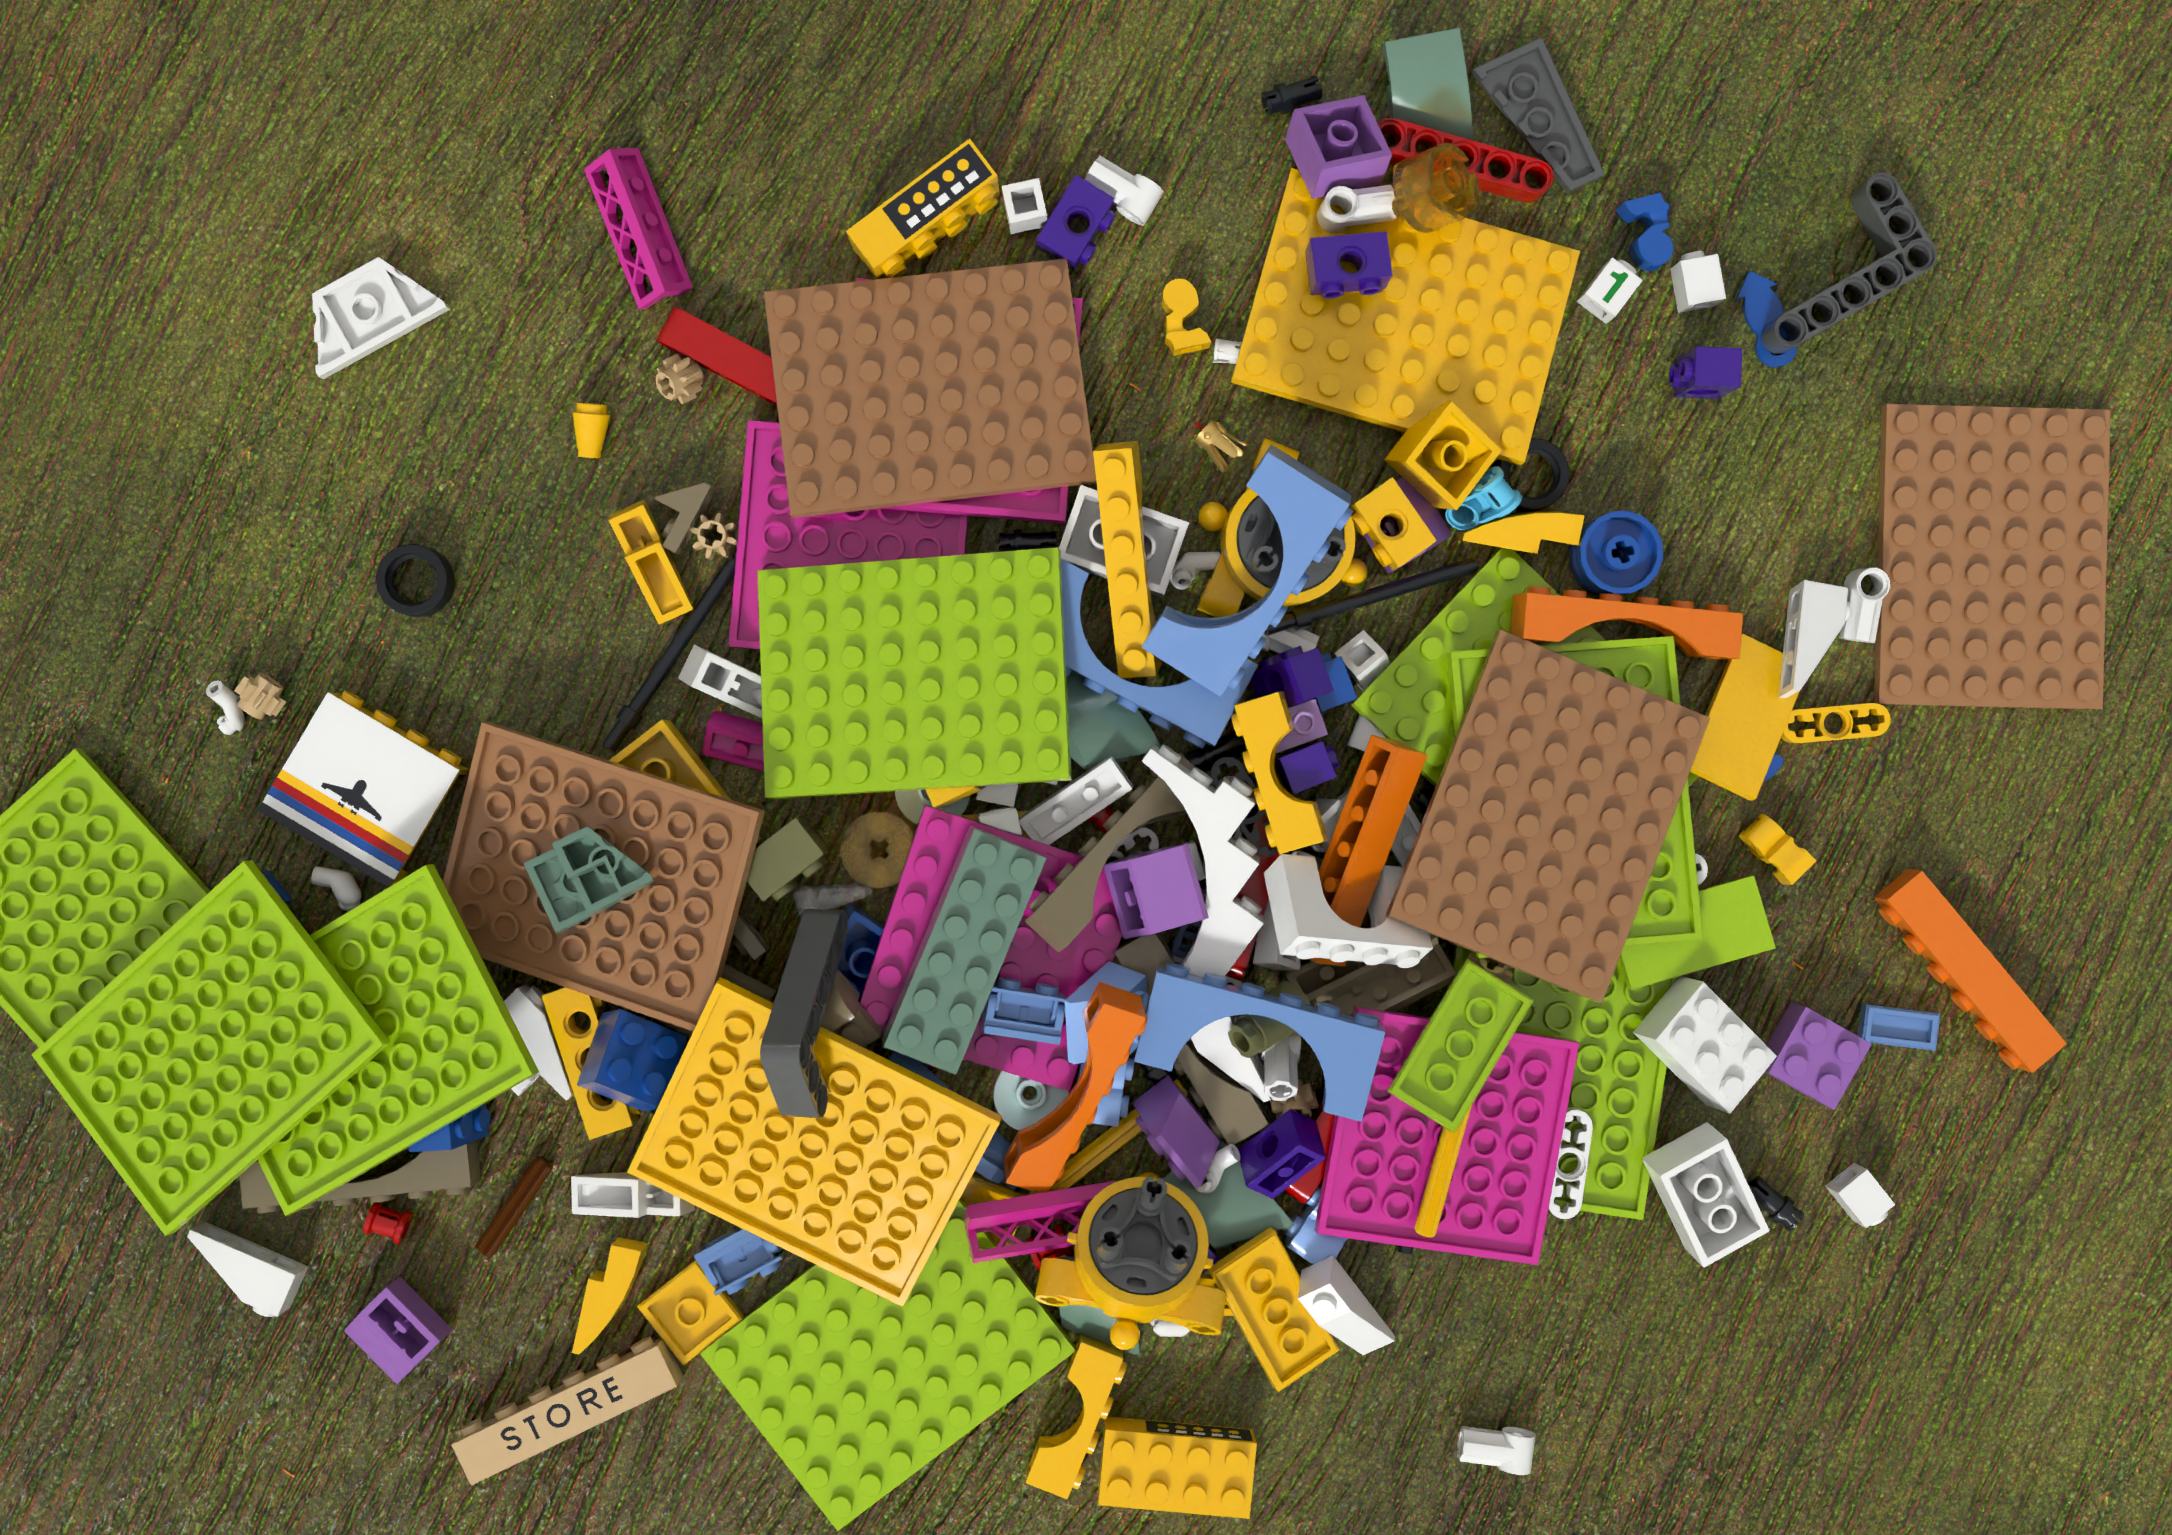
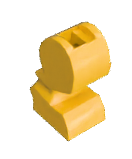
(1181, 303)
(1773, 846)

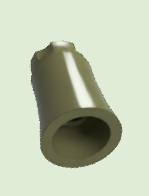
(1259, 1033)

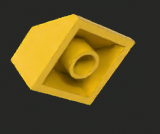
(1443, 456)

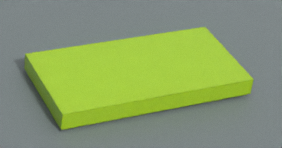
(1731, 927)
(1460, 1045)

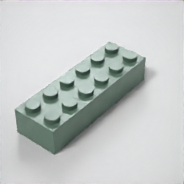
(963, 950)

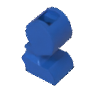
(1653, 246)

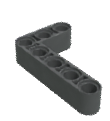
(1863, 284)
(798, 1012)

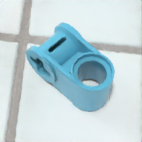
(1488, 500)

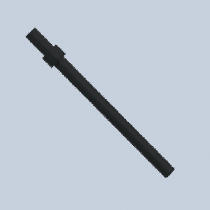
(1303, 616)
(630, 714)

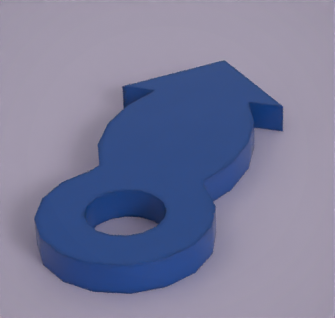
(1759, 308)

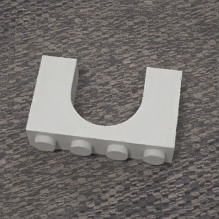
(1312, 930)

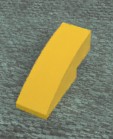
(1526, 529)
(650, 561)
(608, 1290)

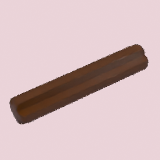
(514, 1206)

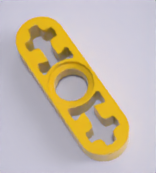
(1843, 711)

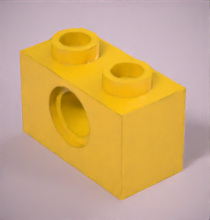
(1413, 533)

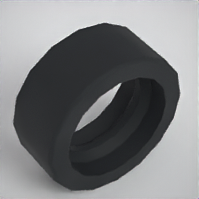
(1560, 475)
(387, 571)

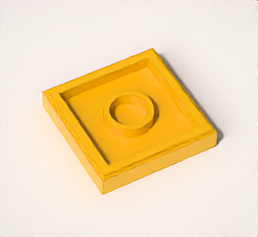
(689, 1312)

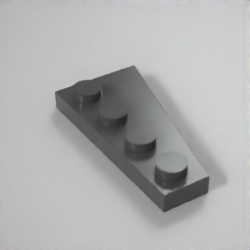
(1539, 108)

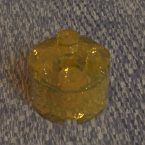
(1434, 188)
(858, 849)

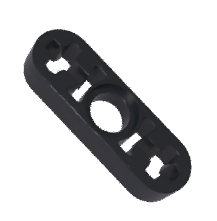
(1254, 835)

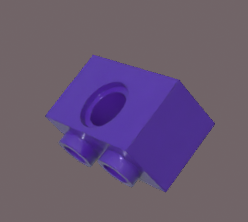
(1083, 202)
(1365, 250)
(1706, 372)
(1295, 673)
(1306, 766)
(1281, 1154)

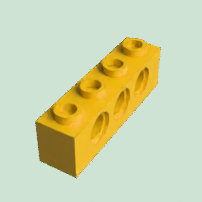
(597, 1114)

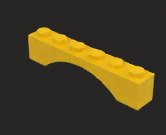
(1125, 558)

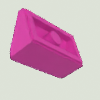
(734, 740)

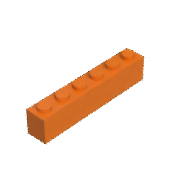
(1368, 828)
(1969, 971)

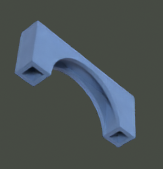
(1306, 514)
(1181, 705)
(1343, 1043)

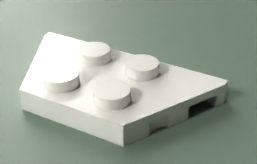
(367, 313)

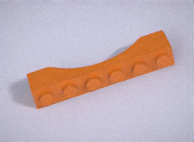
(1697, 632)
(1042, 1149)

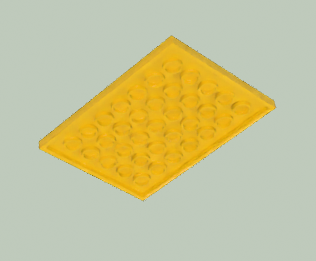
(1459, 322)
(842, 1190)

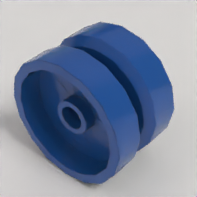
(1637, 549)

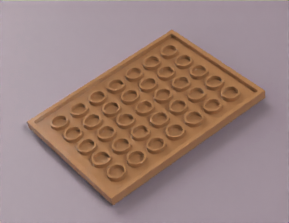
(929, 388)
(1992, 556)
(1548, 816)
(646, 952)

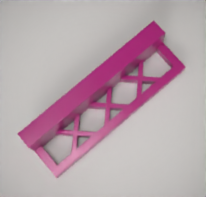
(642, 222)
(1029, 1211)

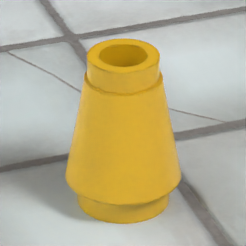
(590, 428)

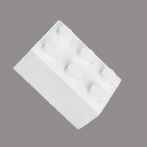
(1084, 545)
(1705, 1044)
(1705, 1194)

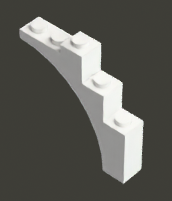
(1227, 861)

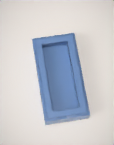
(1899, 1026)

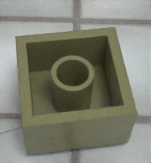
(785, 857)

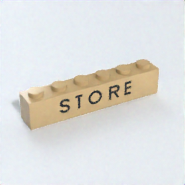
(567, 1409)

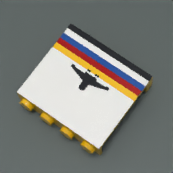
(362, 786)

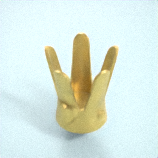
(1216, 435)

